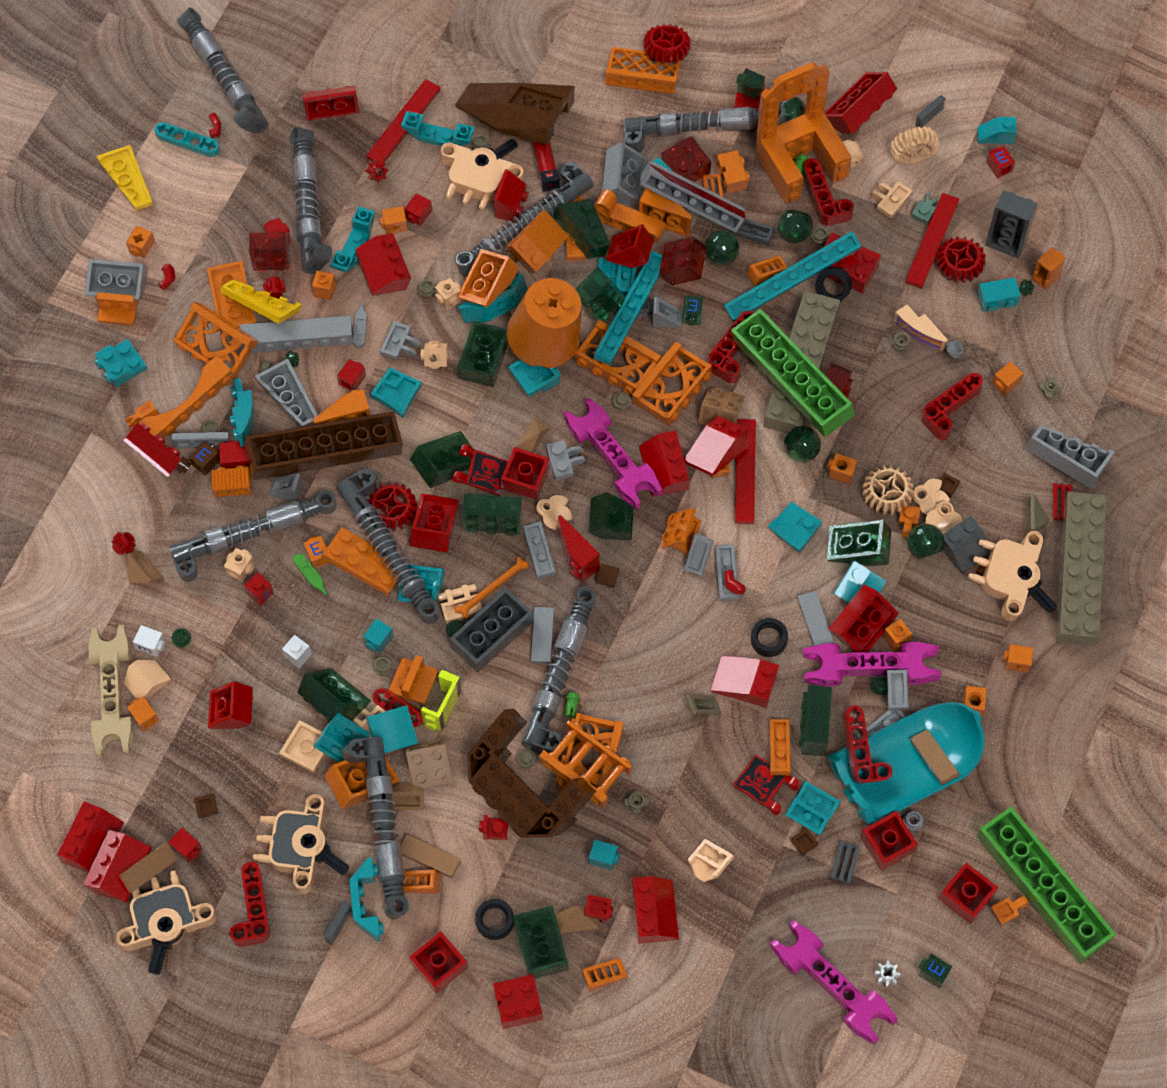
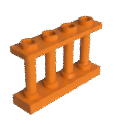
(567, 772)

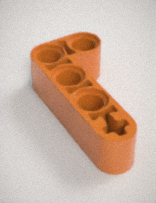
(624, 217)

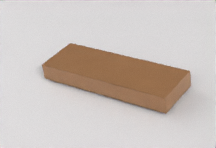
(934, 757)
(429, 856)
(148, 867)

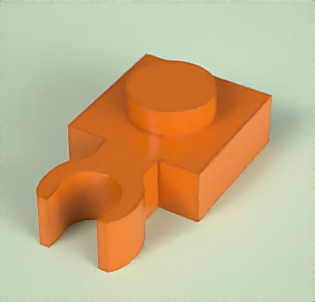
(143, 411)

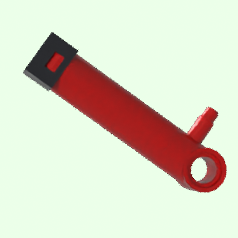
(546, 166)

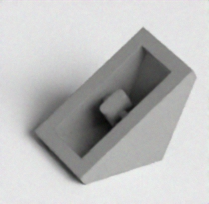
(666, 314)
(287, 487)

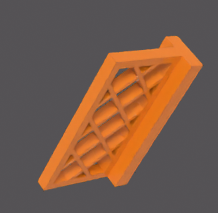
(640, 80)

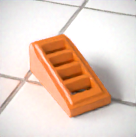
(756, 274)
(428, 875)
(602, 967)

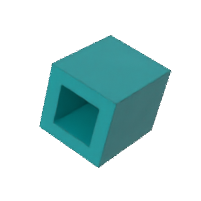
(377, 636)
(604, 855)

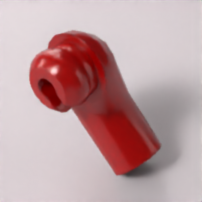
(216, 131)
(169, 276)
(733, 585)

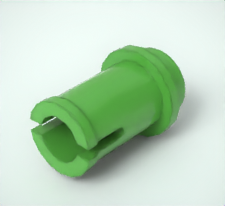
(800, 160)
(571, 705)

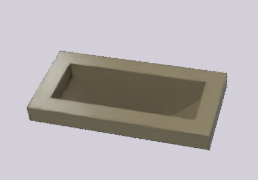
(1036, 515)
(703, 705)

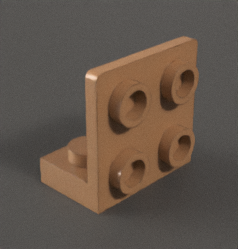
(720, 404)
(429, 764)

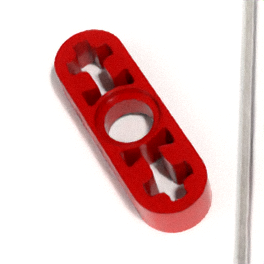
(390, 695)

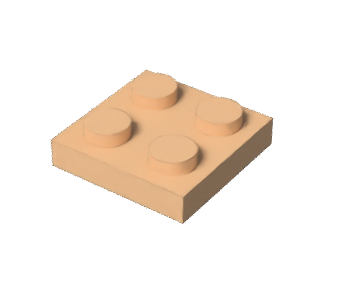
(300, 747)

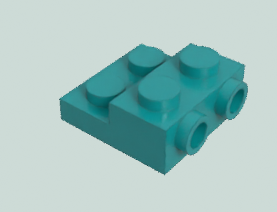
(120, 362)
(534, 378)

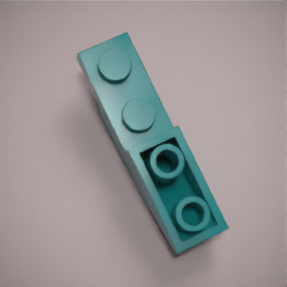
(242, 412)

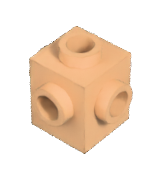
(447, 293)
(435, 354)
(239, 564)

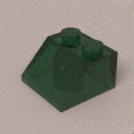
(610, 517)

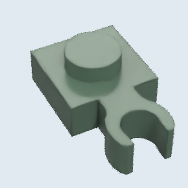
(924, 210)

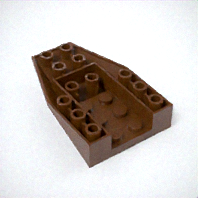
(518, 108)

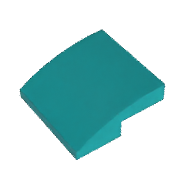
(621, 275)
(432, 578)
(394, 727)
(337, 736)
(813, 808)

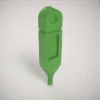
(309, 572)

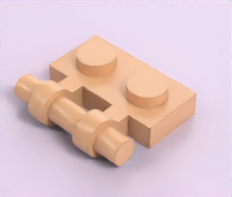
(448, 608)

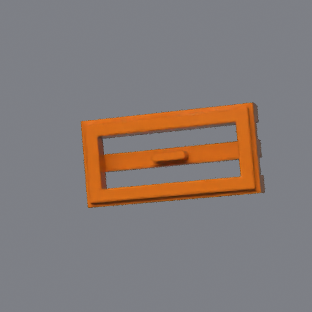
(711, 177)

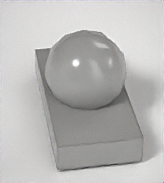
(698, 554)
(897, 690)

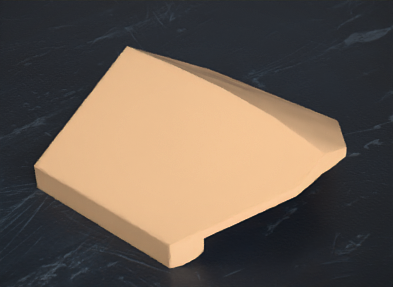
(145, 678)
(709, 861)

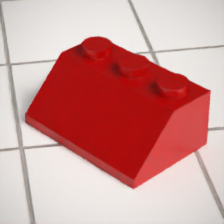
(330, 103)
(383, 265)
(152, 448)
(667, 462)
(863, 620)
(87, 836)
(113, 858)
(655, 909)

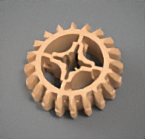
(915, 145)
(877, 481)

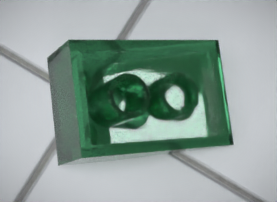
(441, 459)
(860, 542)

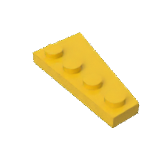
(125, 173)
(260, 301)

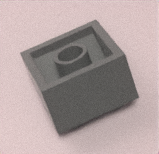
(962, 544)

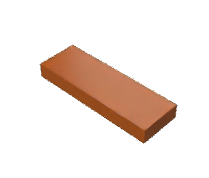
(780, 747)

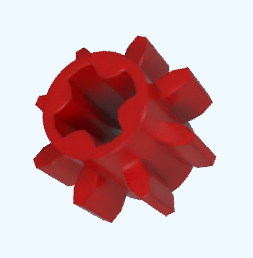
(371, 169)
(274, 286)
(123, 543)

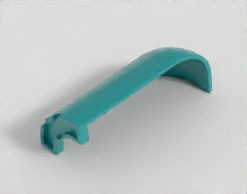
(954, 729)

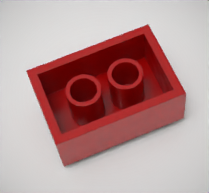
(859, 265)

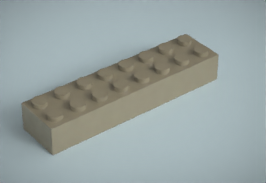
(811, 336)
(1081, 569)

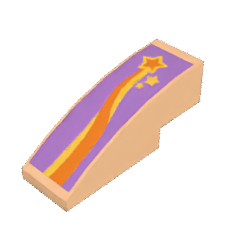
(920, 328)

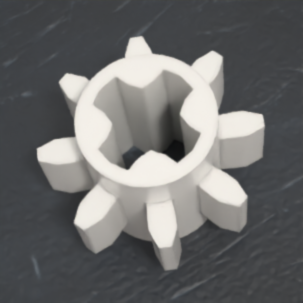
(888, 979)

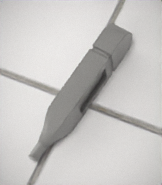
(360, 327)

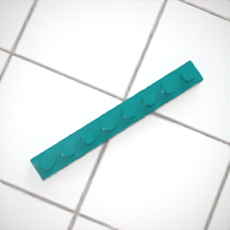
(793, 275)
(629, 310)

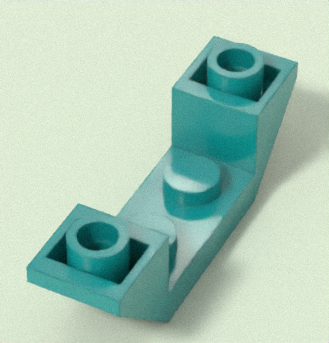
(436, 135)
(360, 234)
(503, 303)
(365, 875)

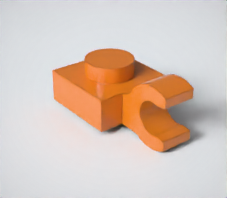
(909, 518)
(1007, 910)

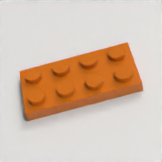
(225, 306)
(360, 560)

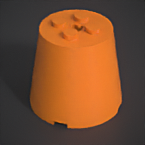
(546, 324)

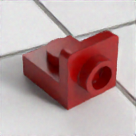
(493, 828)
(598, 908)

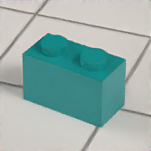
(998, 294)

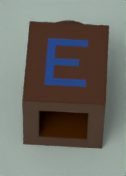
(205, 458)

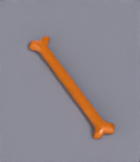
(464, 609)

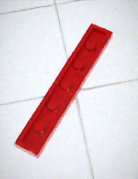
(394, 133)
(932, 240)
(746, 477)

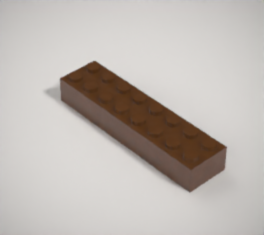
(323, 445)

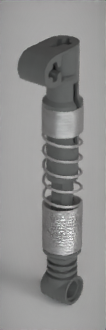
(249, 115)
(673, 123)
(313, 253)
(220, 538)
(549, 698)
(380, 792)

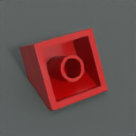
(510, 197)
(631, 247)
(230, 706)

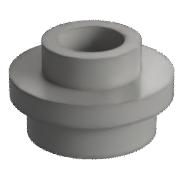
(954, 349)
(913, 815)

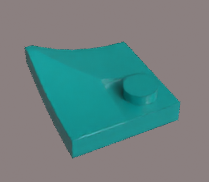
(396, 391)
(795, 526)
(854, 579)

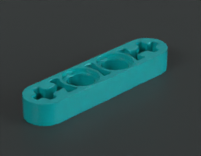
(186, 140)

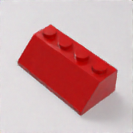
(860, 101)

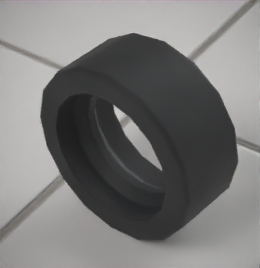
(839, 272)
(769, 623)
(489, 904)

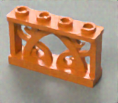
(206, 316)
(672, 359)
(617, 375)
(609, 738)

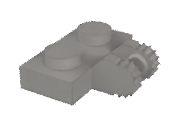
(396, 340)
(560, 459)

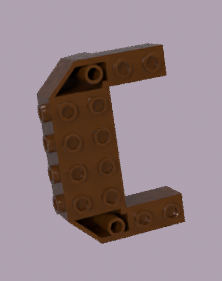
(510, 794)

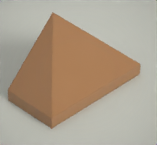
(532, 436)
(141, 569)
(407, 797)
(574, 921)

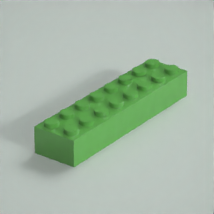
(793, 373)
(1046, 885)

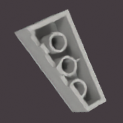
(288, 392)
(1070, 455)

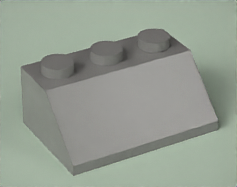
(624, 173)
(116, 278)

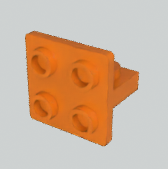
(116, 308)
(681, 530)
(414, 680)

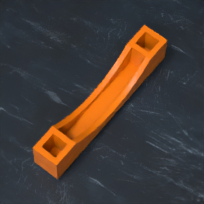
(213, 378)

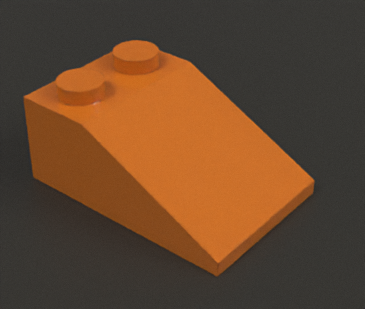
(666, 210)
(537, 242)
(488, 278)
(347, 407)
(349, 783)

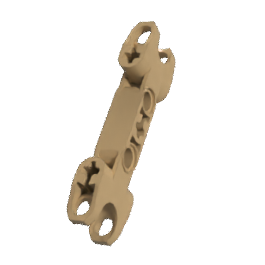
(112, 724)

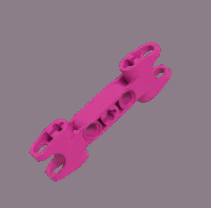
(631, 478)
(835, 664)
(861, 1008)

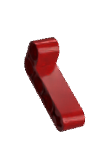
(822, 191)
(725, 357)
(954, 401)
(863, 745)
(252, 903)

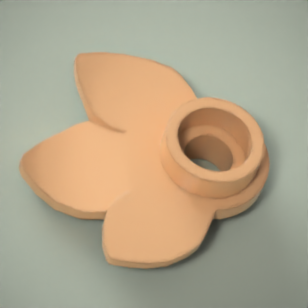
(932, 495)
(556, 507)
(942, 520)

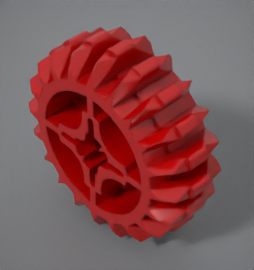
(666, 43)
(966, 268)
(404, 511)

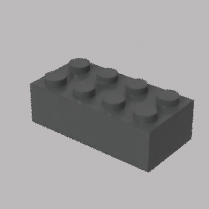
(1011, 224)
(491, 630)

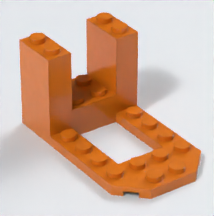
(812, 131)

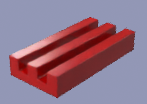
(1063, 488)

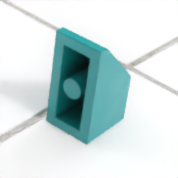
(998, 131)

